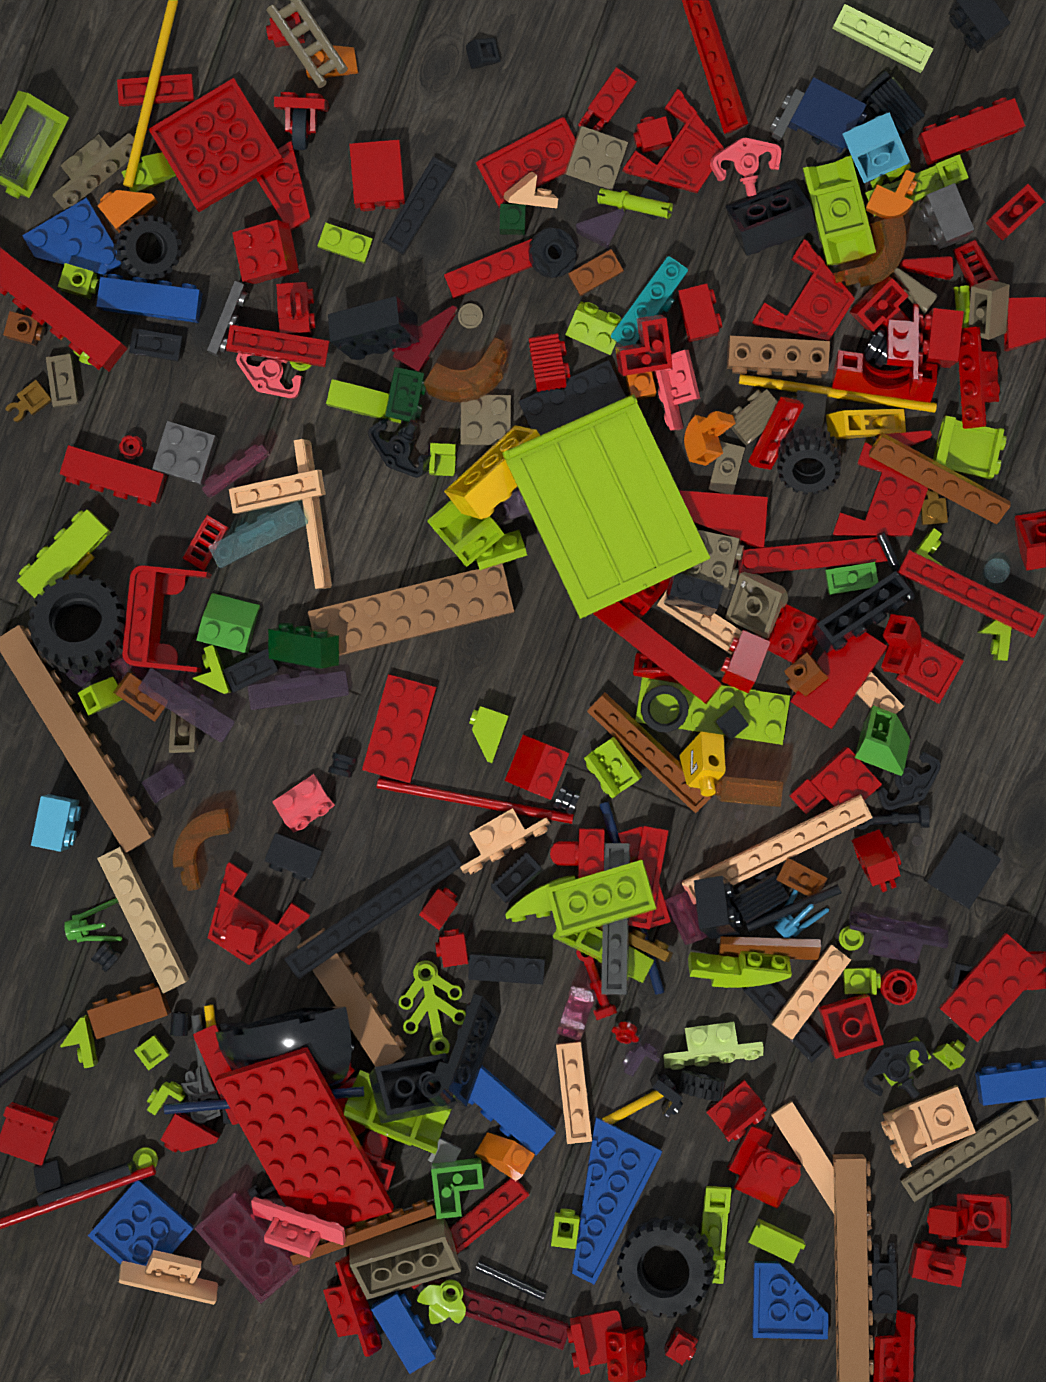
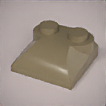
(756, 603)

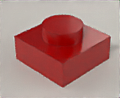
(806, 796)

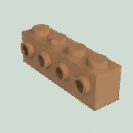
(778, 355)

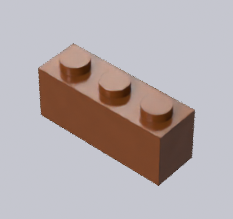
(128, 1010)

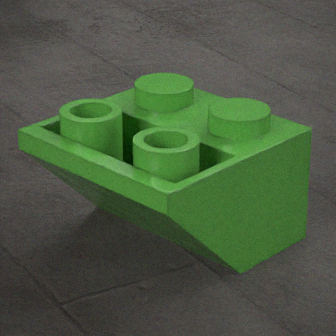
(883, 741)

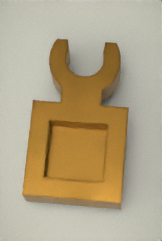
(32, 399)
(933, 509)

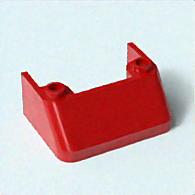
(145, 613)

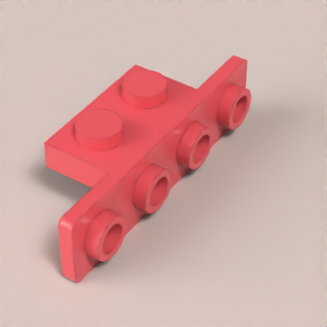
(677, 387)
(294, 1229)

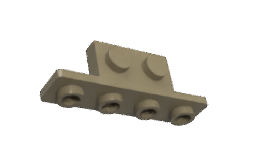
(91, 167)

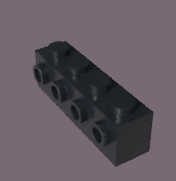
(861, 612)

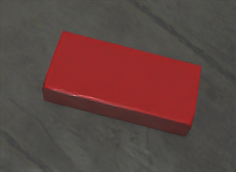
(746, 1146)

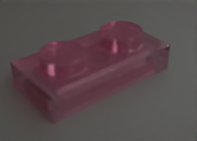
(685, 917)

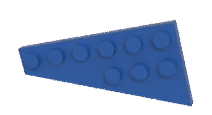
(614, 1181)

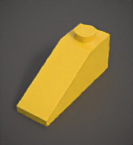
(865, 423)

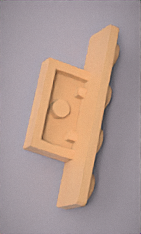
(499, 836)
(171, 1276)

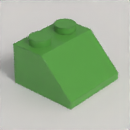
(228, 623)

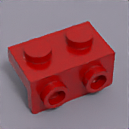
(625, 1355)

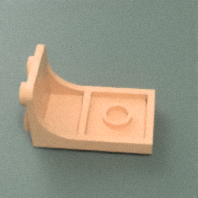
(927, 1124)

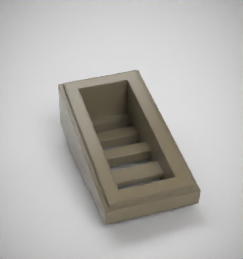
(917, 292)

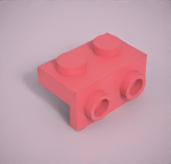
(303, 804)

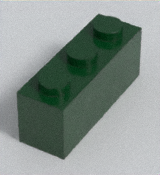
(303, 646)

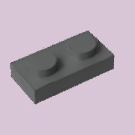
(790, 105)

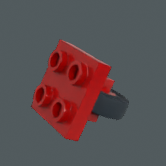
(302, 123)

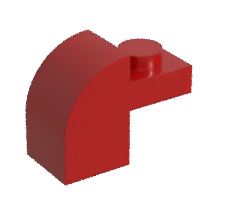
(904, 643)

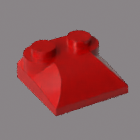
(768, 1176)
(987, 1220)

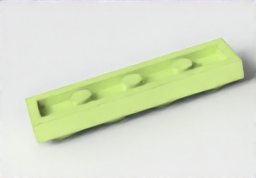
(882, 38)

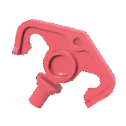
(745, 157)
(267, 377)

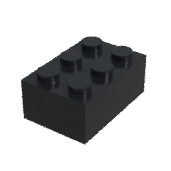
(373, 328)
(399, 1091)

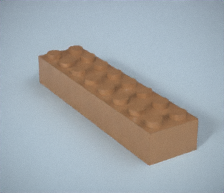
(416, 610)

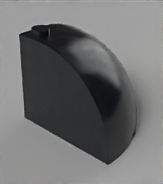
(319, 1028)

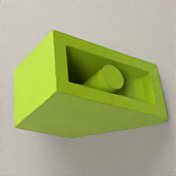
(488, 729)

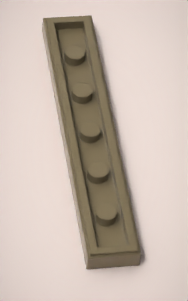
(969, 1150)

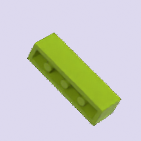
(65, 553)

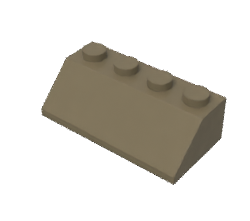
(404, 1258)

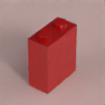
(377, 175)

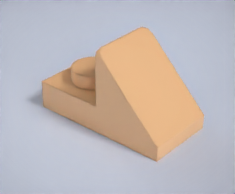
(524, 193)

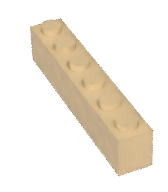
(143, 919)

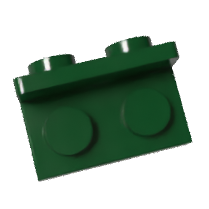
(405, 395)

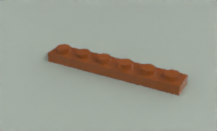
(939, 478)
(646, 750)
(373, 1227)

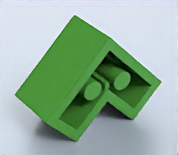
(450, 1179)

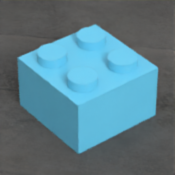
(876, 147)
(56, 823)

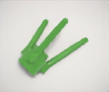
(79, 928)

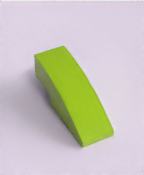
(358, 400)

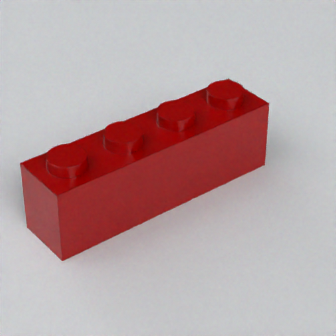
(970, 131)
(113, 475)

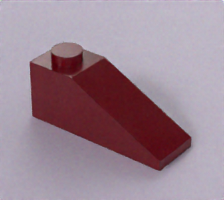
(430, 334)

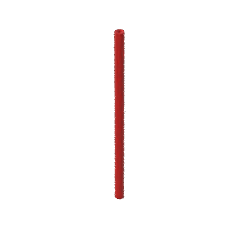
(474, 801)
(39, 1210)

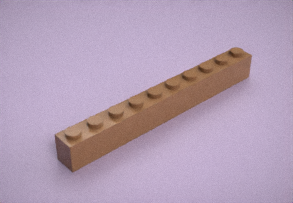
(75, 739)
(852, 1268)

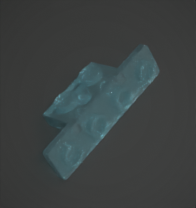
(257, 535)

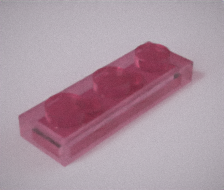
(235, 470)

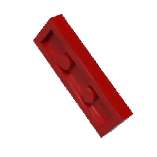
(169, 90)
(778, 426)

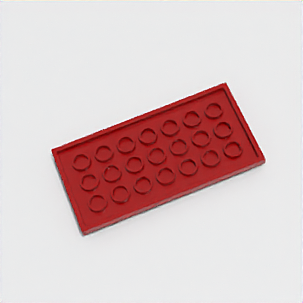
(304, 1139)

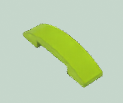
(933, 178)
(714, 1225)

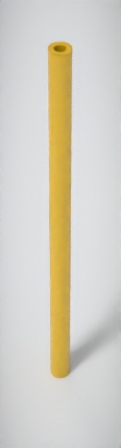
(150, 93)
(835, 393)

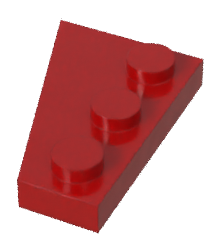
(285, 189)

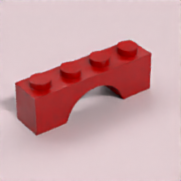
(856, 375)

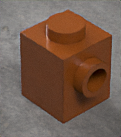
(23, 329)
(805, 675)

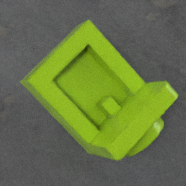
(158, 1098)

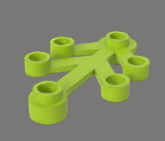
(431, 1003)

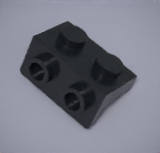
(667, 1087)

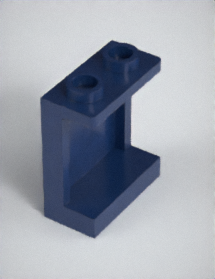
(827, 114)

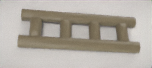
(305, 54)

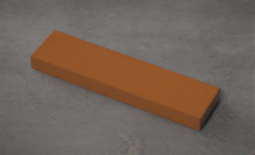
(794, 948)

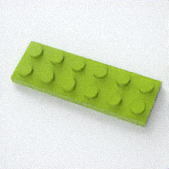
(762, 710)

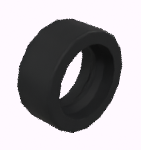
(683, 708)

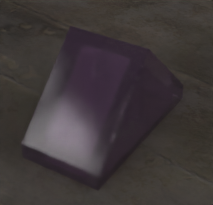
(601, 228)

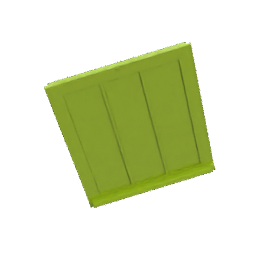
(606, 506)

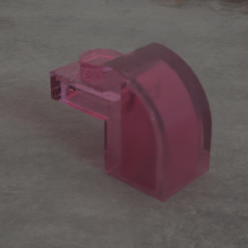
(575, 1012)

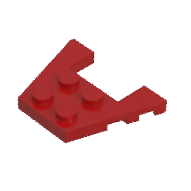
(689, 156)
(818, 306)
(893, 507)
(231, 908)

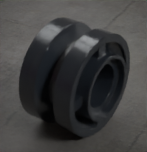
(877, 347)

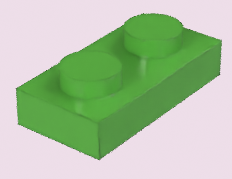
(851, 578)

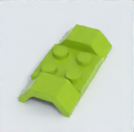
(839, 211)
(418, 1131)

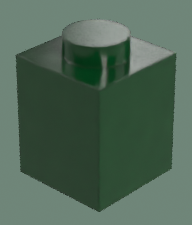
(512, 219)

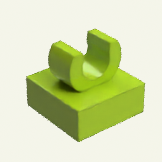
(950, 1054)

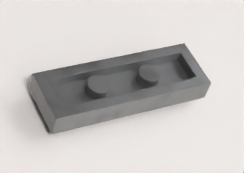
(235, 299)

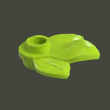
(442, 1304)

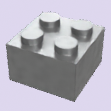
(945, 217)
(185, 453)

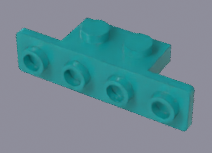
(652, 301)

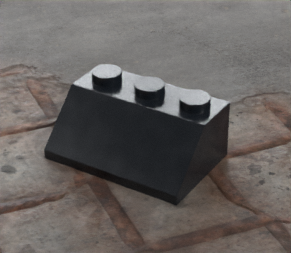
(771, 217)

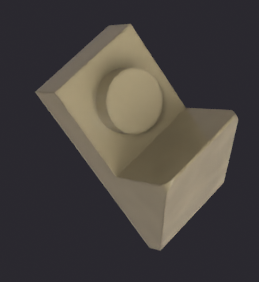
(182, 735)

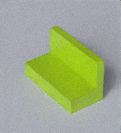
(776, 1240)

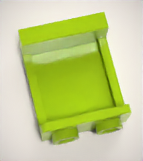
(969, 450)
(465, 534)

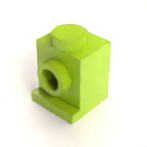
(561, 1237)

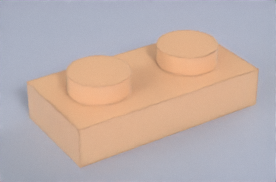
(876, 694)

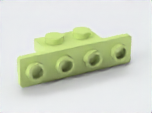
(710, 1045)

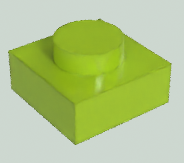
(151, 1052)

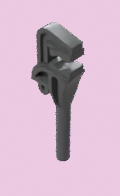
(200, 1083)

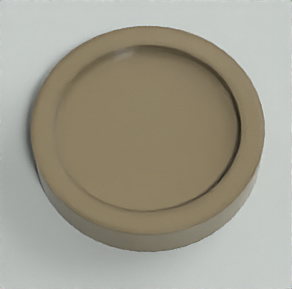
(470, 316)

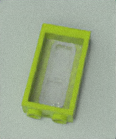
(27, 142)

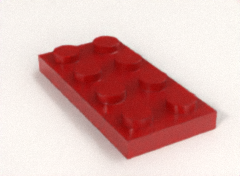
(399, 728)
(991, 987)

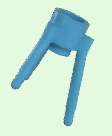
(790, 926)

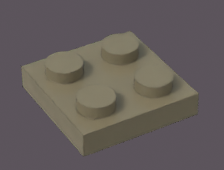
(596, 158)
(485, 420)

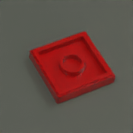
(931, 671)

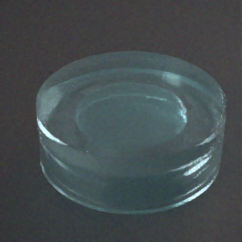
(996, 570)

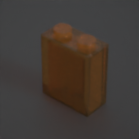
(749, 790)

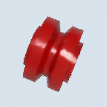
(906, 994)

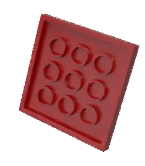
(216, 145)

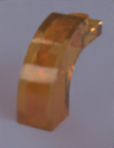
(890, 245)
(469, 383)
(190, 839)

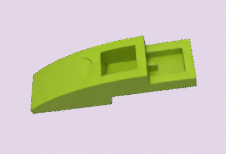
(535, 901)
(591, 944)
(734, 972)

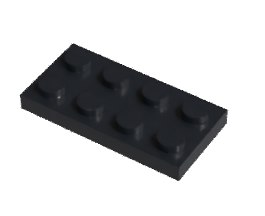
(580, 397)

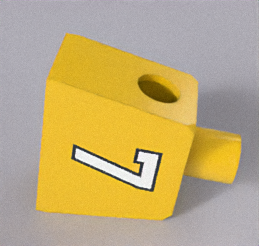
(704, 762)

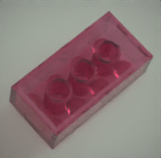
(240, 1243)

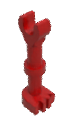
(596, 983)

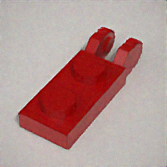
(609, 99)

